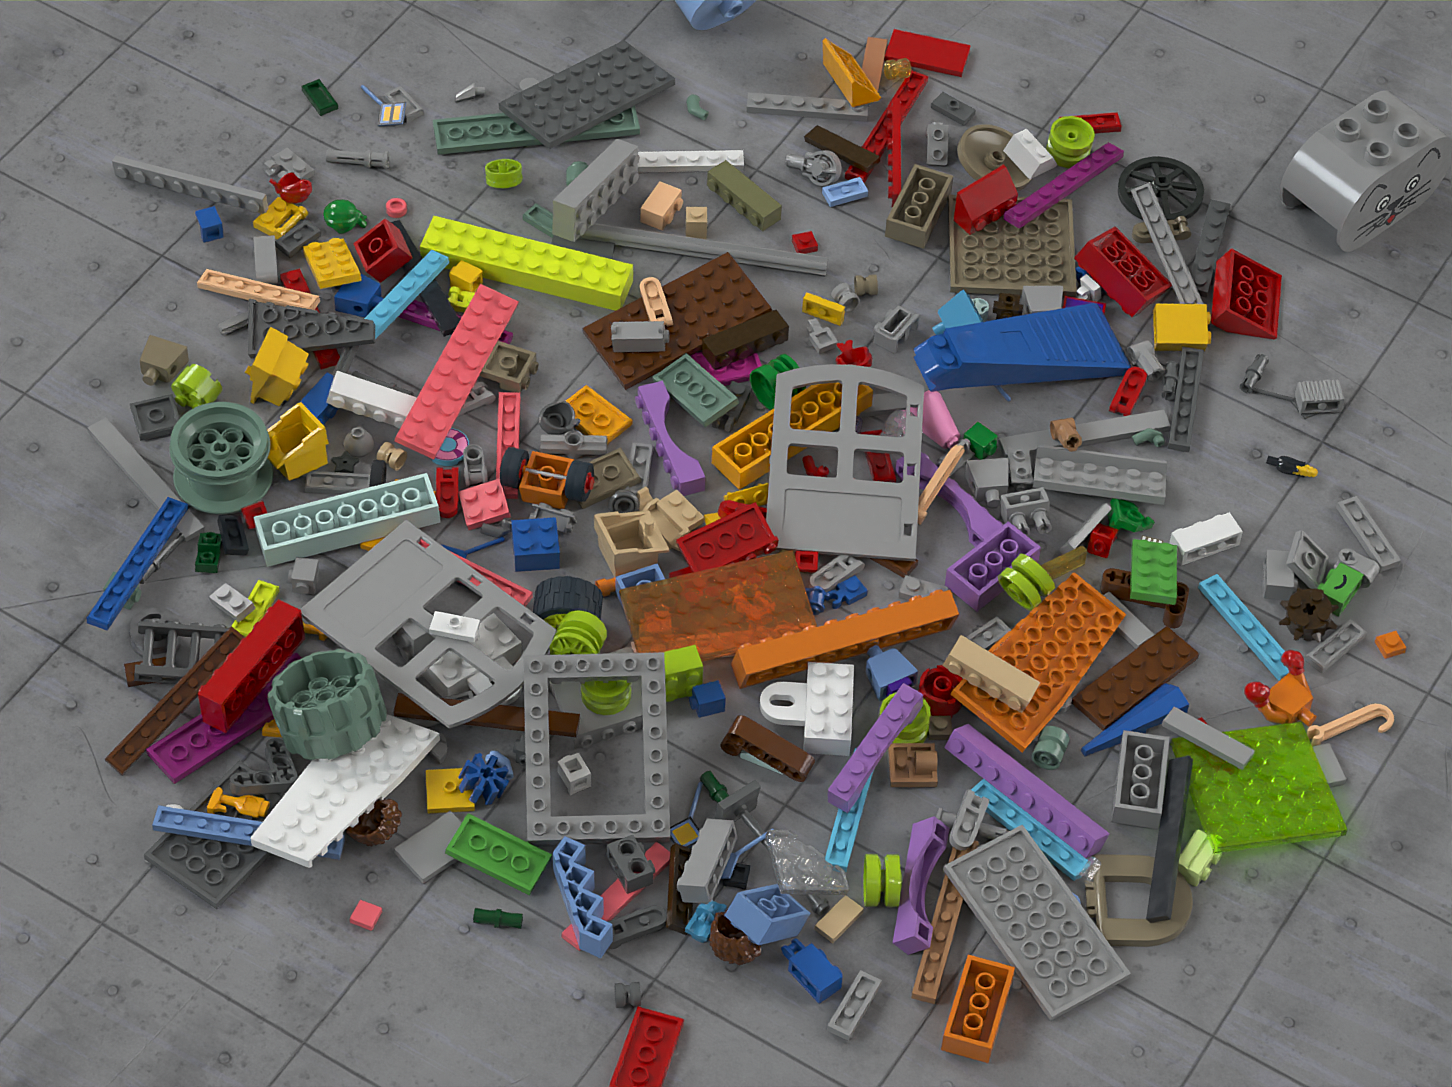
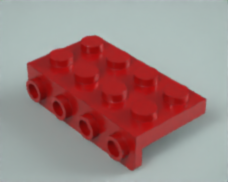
(728, 540)

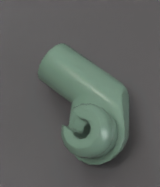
(1149, 435)

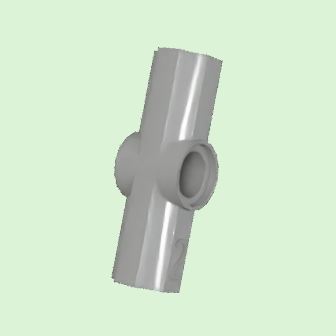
(573, 444)

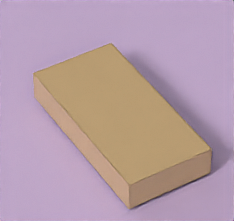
(839, 919)

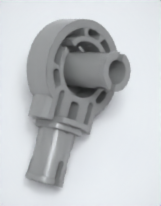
(817, 168)

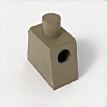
(162, 360)

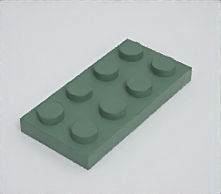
(696, 390)

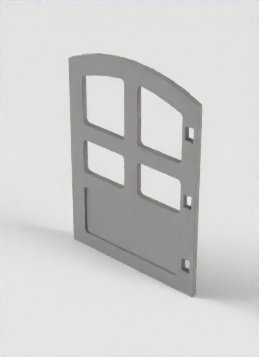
(844, 512)
(393, 588)

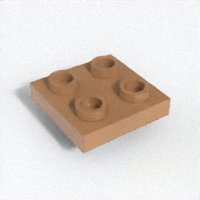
(912, 765)

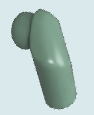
(694, 107)

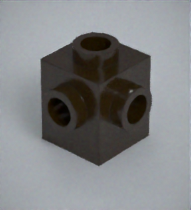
(1007, 306)

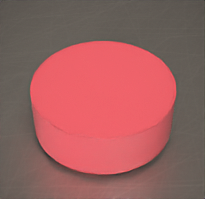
(396, 208)

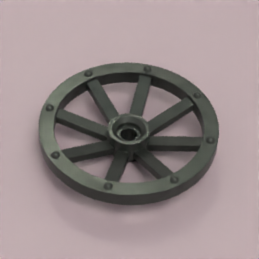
(1162, 185)

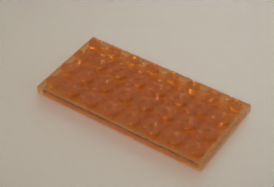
(719, 607)

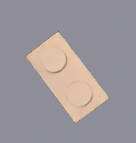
(661, 206)

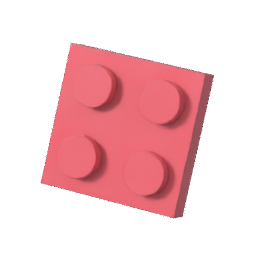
(484, 504)

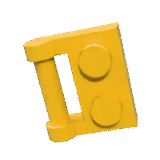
(276, 215)

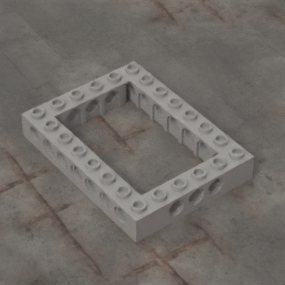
(596, 829)

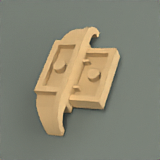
(672, 515)

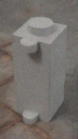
(639, 336)

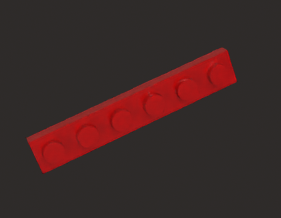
(894, 145)
(295, 281)

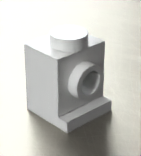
(574, 773)

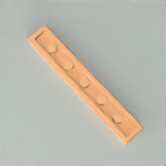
(252, 289)

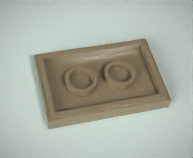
(611, 474)

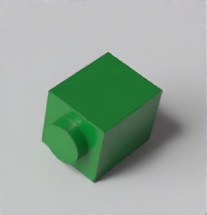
(982, 441)

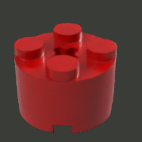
(937, 687)

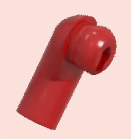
(812, 470)

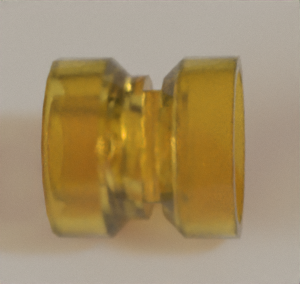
(895, 69)

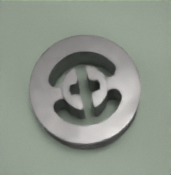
(160, 641)

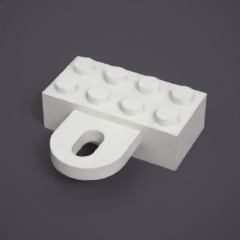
(454, 675)
(819, 705)

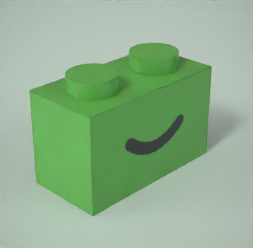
(1341, 586)

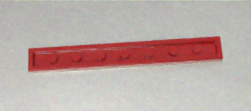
(878, 138)

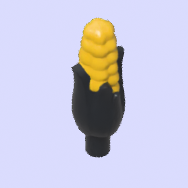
(1292, 466)

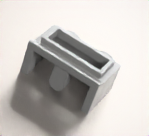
(889, 340)

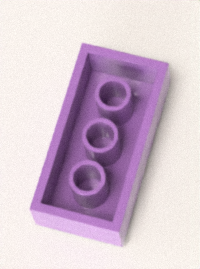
(976, 573)

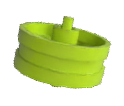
(503, 173)

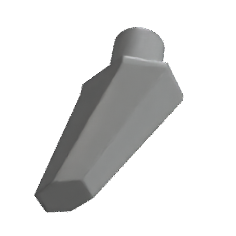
(469, 93)

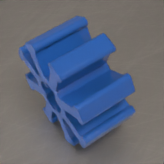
(483, 779)

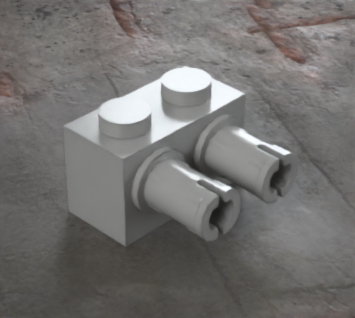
(1026, 509)

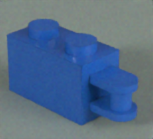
(813, 970)

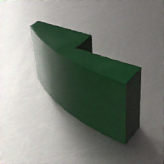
(209, 552)

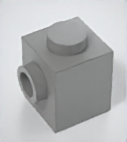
(304, 576)

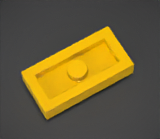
(823, 309)

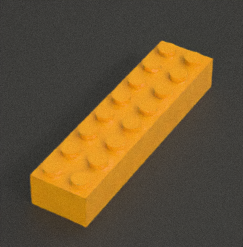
(747, 452)

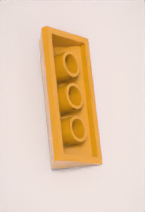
(848, 75)

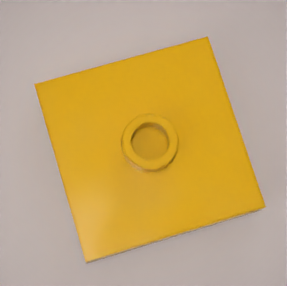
(444, 792)

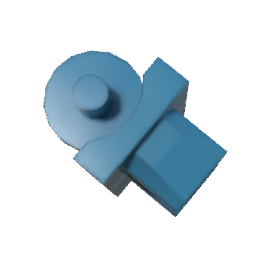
(700, 923)

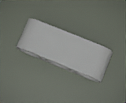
(265, 259)

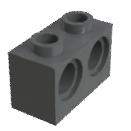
(627, 864)

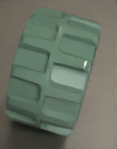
(327, 704)

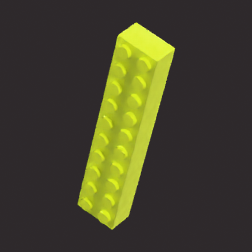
(531, 263)

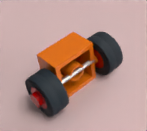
(546, 477)

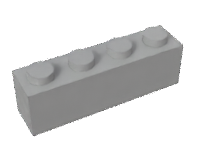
(707, 861)

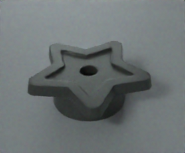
(345, 468)

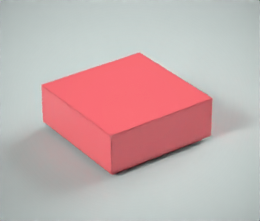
(366, 915)

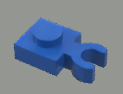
(849, 591)

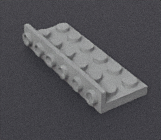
(1100, 474)

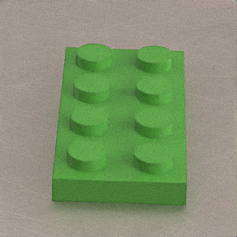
(1153, 572)
(498, 854)

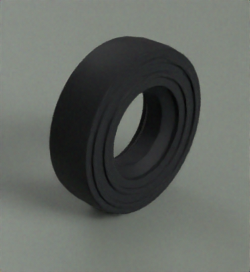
(378, 473)

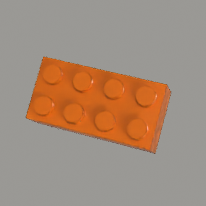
(977, 1008)

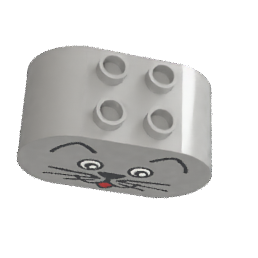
(1368, 168)

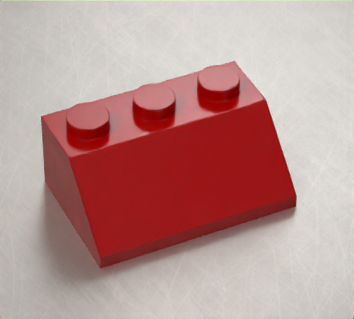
(985, 200)

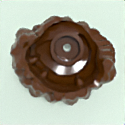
(378, 824)
(731, 943)

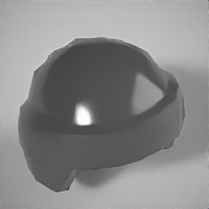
(558, 418)

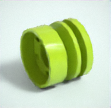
(579, 634)

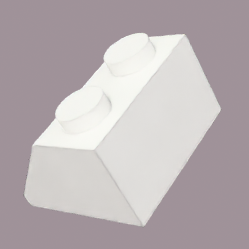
(1029, 154)

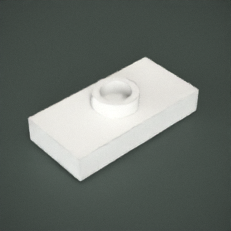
(454, 626)

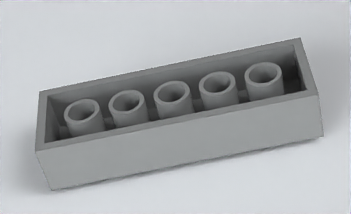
(595, 190)

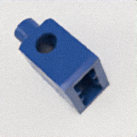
(358, 297)

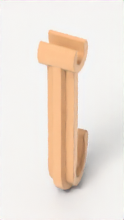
(938, 481)
(1349, 721)

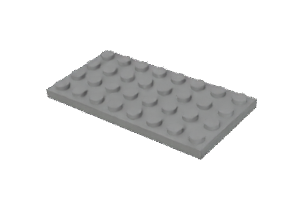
(1036, 922)

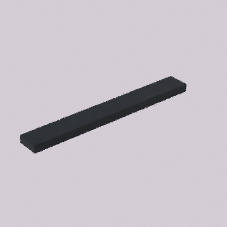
(432, 295)
(1169, 839)

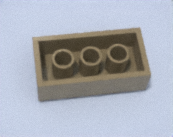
(919, 206)

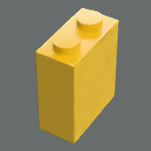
(1181, 326)

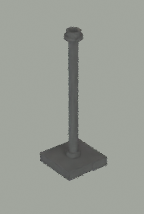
(739, 806)

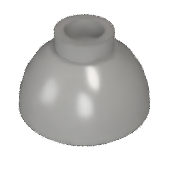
(358, 442)

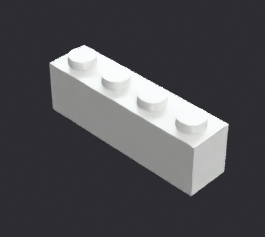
(370, 399)

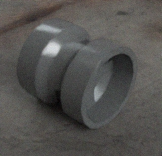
(633, 994)

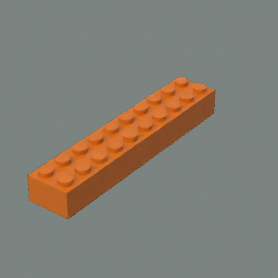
(844, 638)

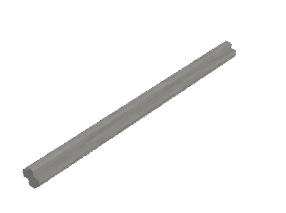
(707, 248)

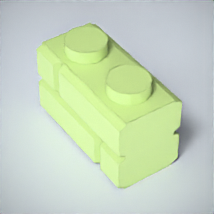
(1197, 859)

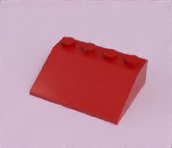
(1122, 271)
(1245, 296)

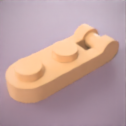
(655, 300)

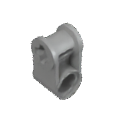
(474, 465)
(1359, 563)

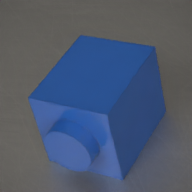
(707, 699)

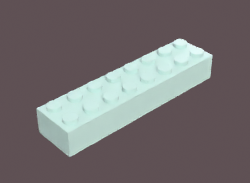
(346, 519)

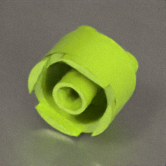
(195, 387)

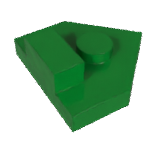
(1126, 516)

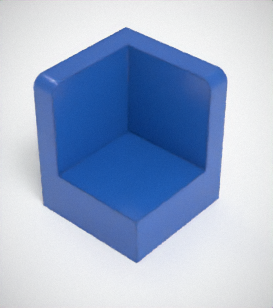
(210, 224)

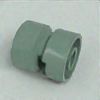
(1050, 747)

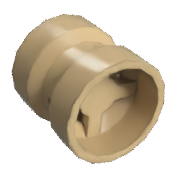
(392, 456)

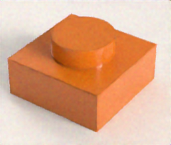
(1390, 644)

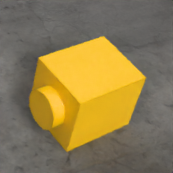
(466, 277)

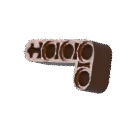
(1119, 583)
(767, 747)

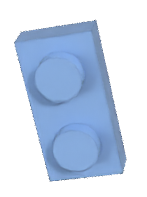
(845, 192)

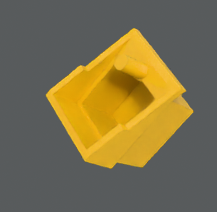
(276, 368)
(297, 443)

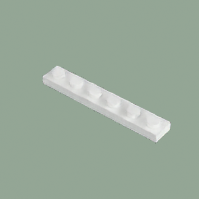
(688, 160)

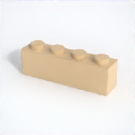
(991, 674)

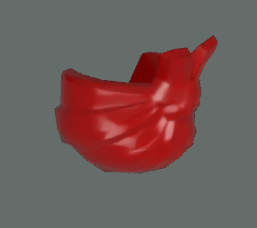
(292, 188)
(853, 356)

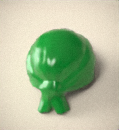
(343, 216)

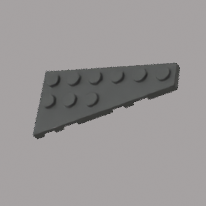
(306, 327)

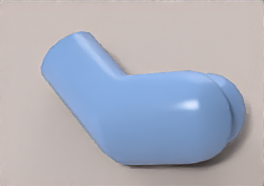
(502, 760)

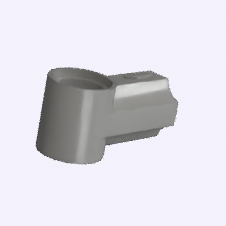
(1144, 357)

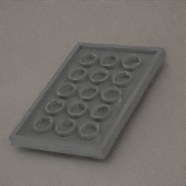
(211, 866)

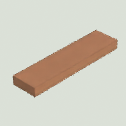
(874, 60)

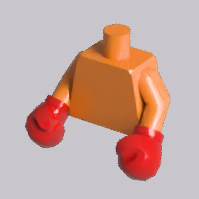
(1289, 698)

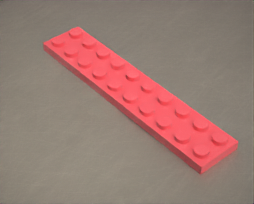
(456, 372)

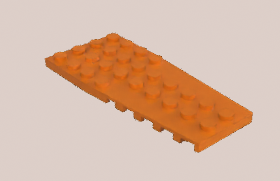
(1055, 648)

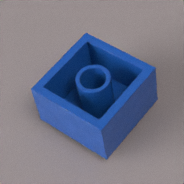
(535, 544)

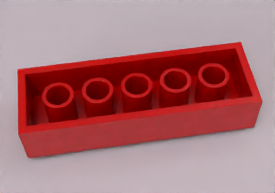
(251, 666)

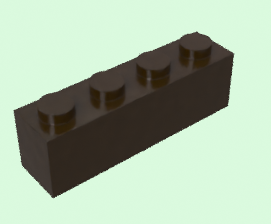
(745, 339)

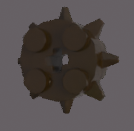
(1319, 618)

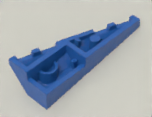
(1143, 716)

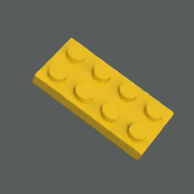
(331, 263)

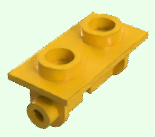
(750, 495)

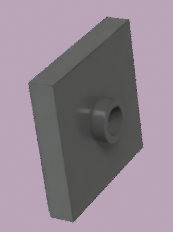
(155, 416)

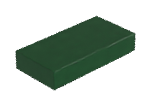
(319, 97)

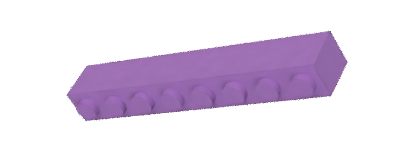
(1027, 790)

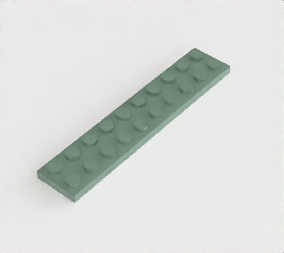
(500, 131)

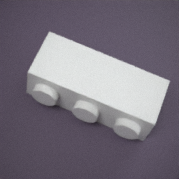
(1206, 538)

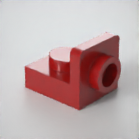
(1102, 540)

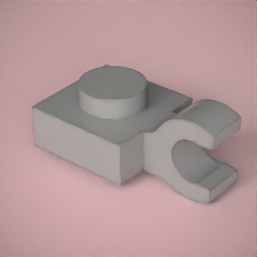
(821, 338)

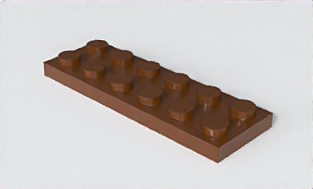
(1135, 678)

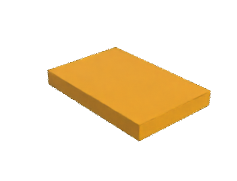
(598, 415)

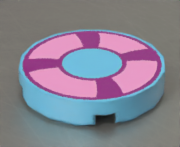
(452, 448)

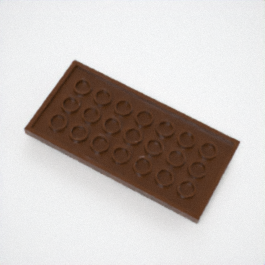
(700, 306)

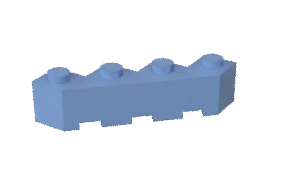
(582, 905)

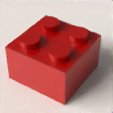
(382, 250)

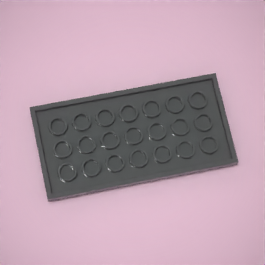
(586, 94)

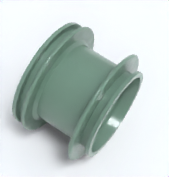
(221, 457)

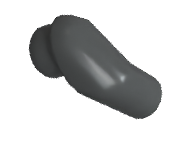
(499, 530)

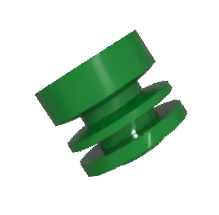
(764, 379)

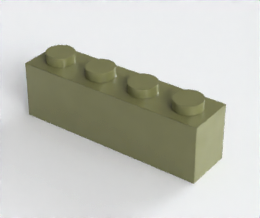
(744, 195)

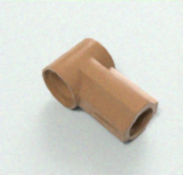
(1066, 433)

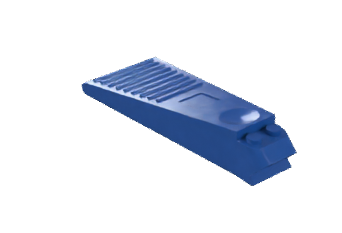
(1023, 349)

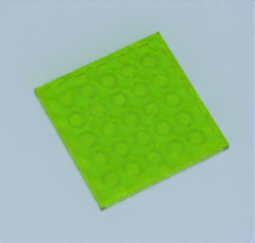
(1269, 802)

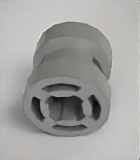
(843, 295)

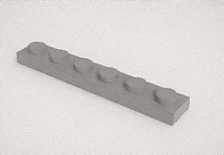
(805, 107)

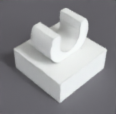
(1089, 289)

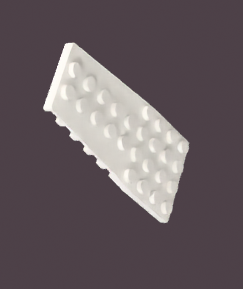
(339, 790)

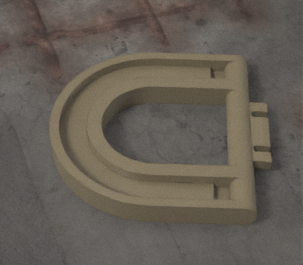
(1135, 931)

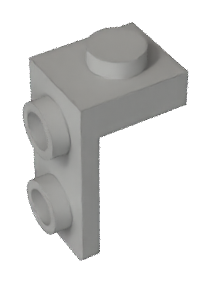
(937, 144)

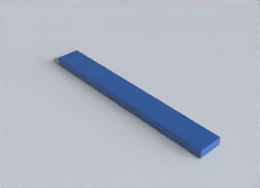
(137, 563)

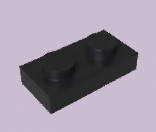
(233, 535)

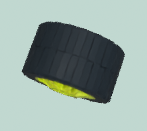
(566, 594)

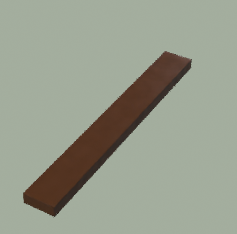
(172, 704)
(499, 717)

